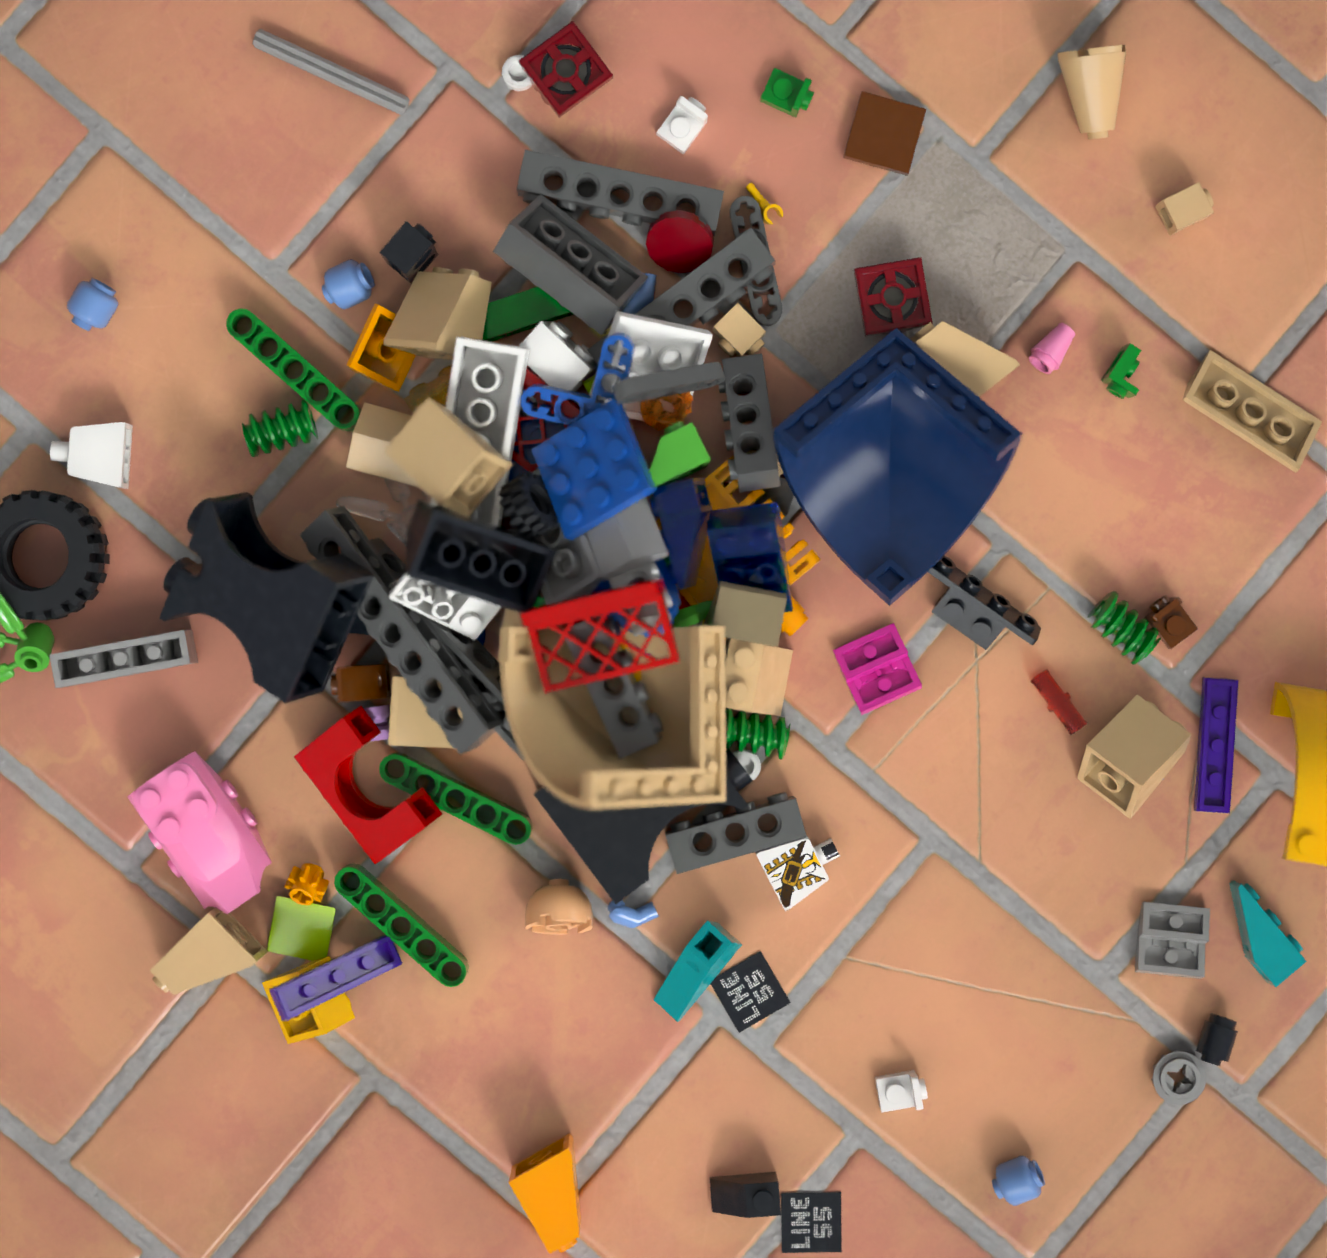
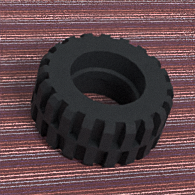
(84, 547)

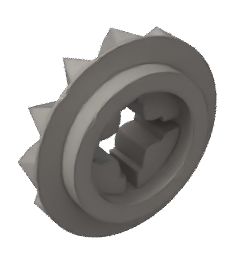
(1182, 1092)

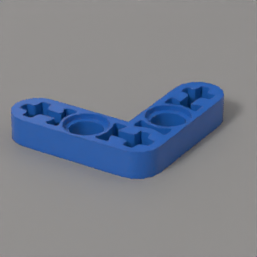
(586, 402)

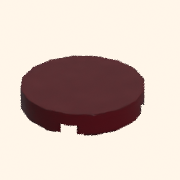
(679, 241)

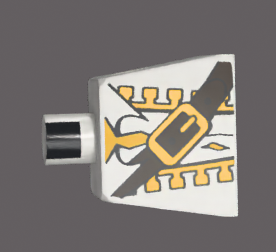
(796, 868)

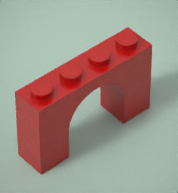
(329, 767)

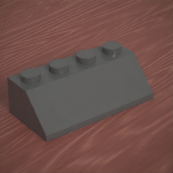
(569, 263)

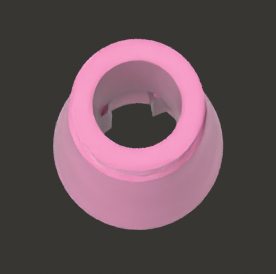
(1051, 349)

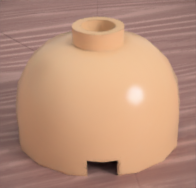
(558, 909)

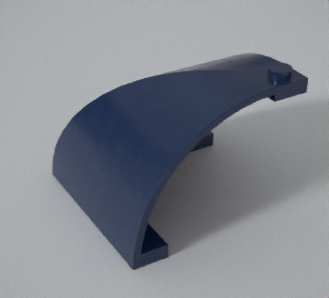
(894, 462)

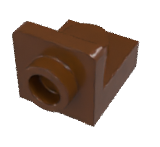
(1170, 620)

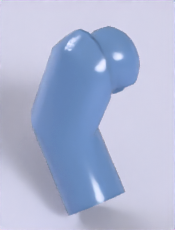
(643, 296)
(631, 917)

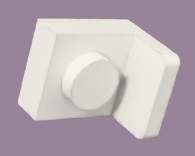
(683, 124)
(900, 1091)

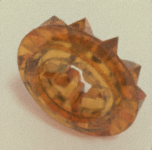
(658, 418)

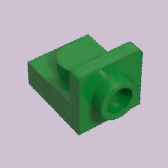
(787, 93)
(1122, 366)

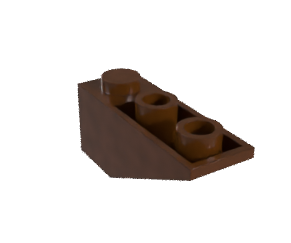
(361, 682)

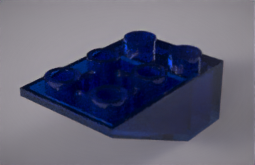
(684, 520)
(750, 548)

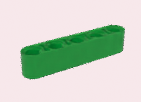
(521, 313)
(280, 362)
(473, 798)
(407, 941)

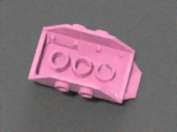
(203, 832)

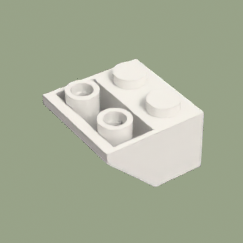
(557, 357)

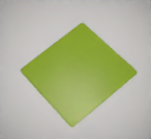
(300, 929)

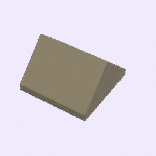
(747, 613)

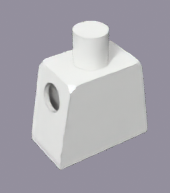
(97, 453)

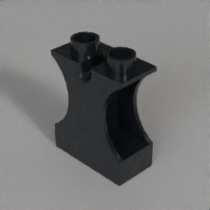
(279, 608)
(620, 840)

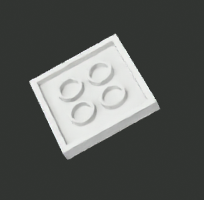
(657, 348)

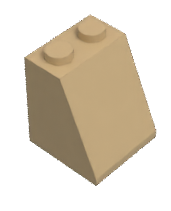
(439, 311)
(964, 356)
(447, 458)
(755, 676)
(409, 719)
(1132, 755)
(206, 953)

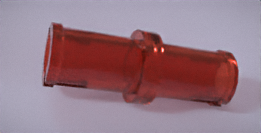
(1058, 702)

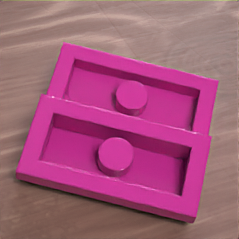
(877, 669)

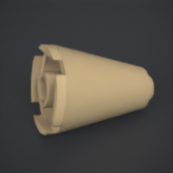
(1094, 86)

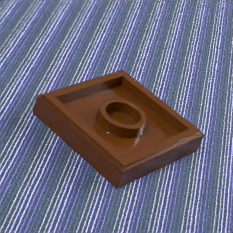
(884, 133)

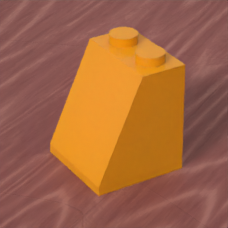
(549, 1193)

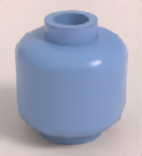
(348, 284)
(92, 304)
(1018, 1180)

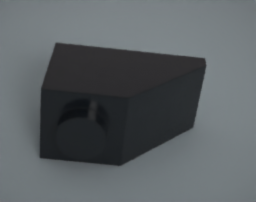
(746, 1195)

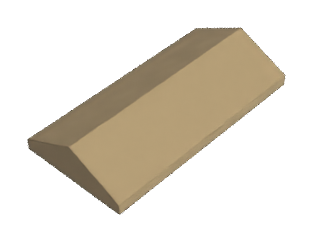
(1252, 410)
(370, 440)

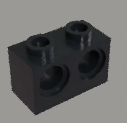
(410, 251)

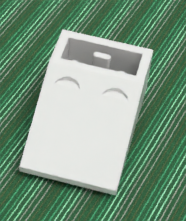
(445, 606)

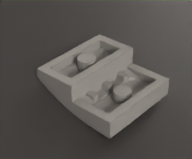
(1172, 940)

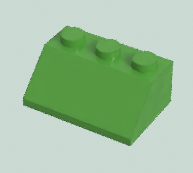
(678, 455)

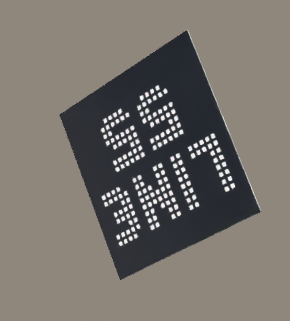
(749, 992)
(811, 1222)

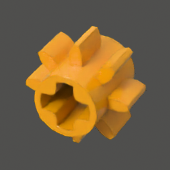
(307, 884)

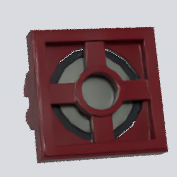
(566, 71)
(893, 296)

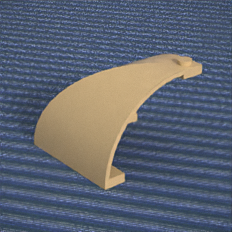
(571, 748)

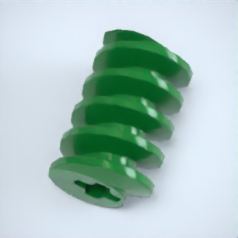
(279, 428)
(1124, 627)
(757, 732)

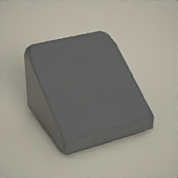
(781, 494)

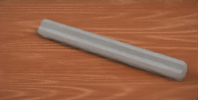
(331, 71)

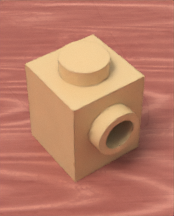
(1185, 208)
(739, 333)

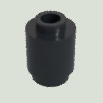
(1217, 1039)

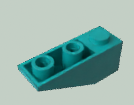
(1263, 942)
(696, 968)

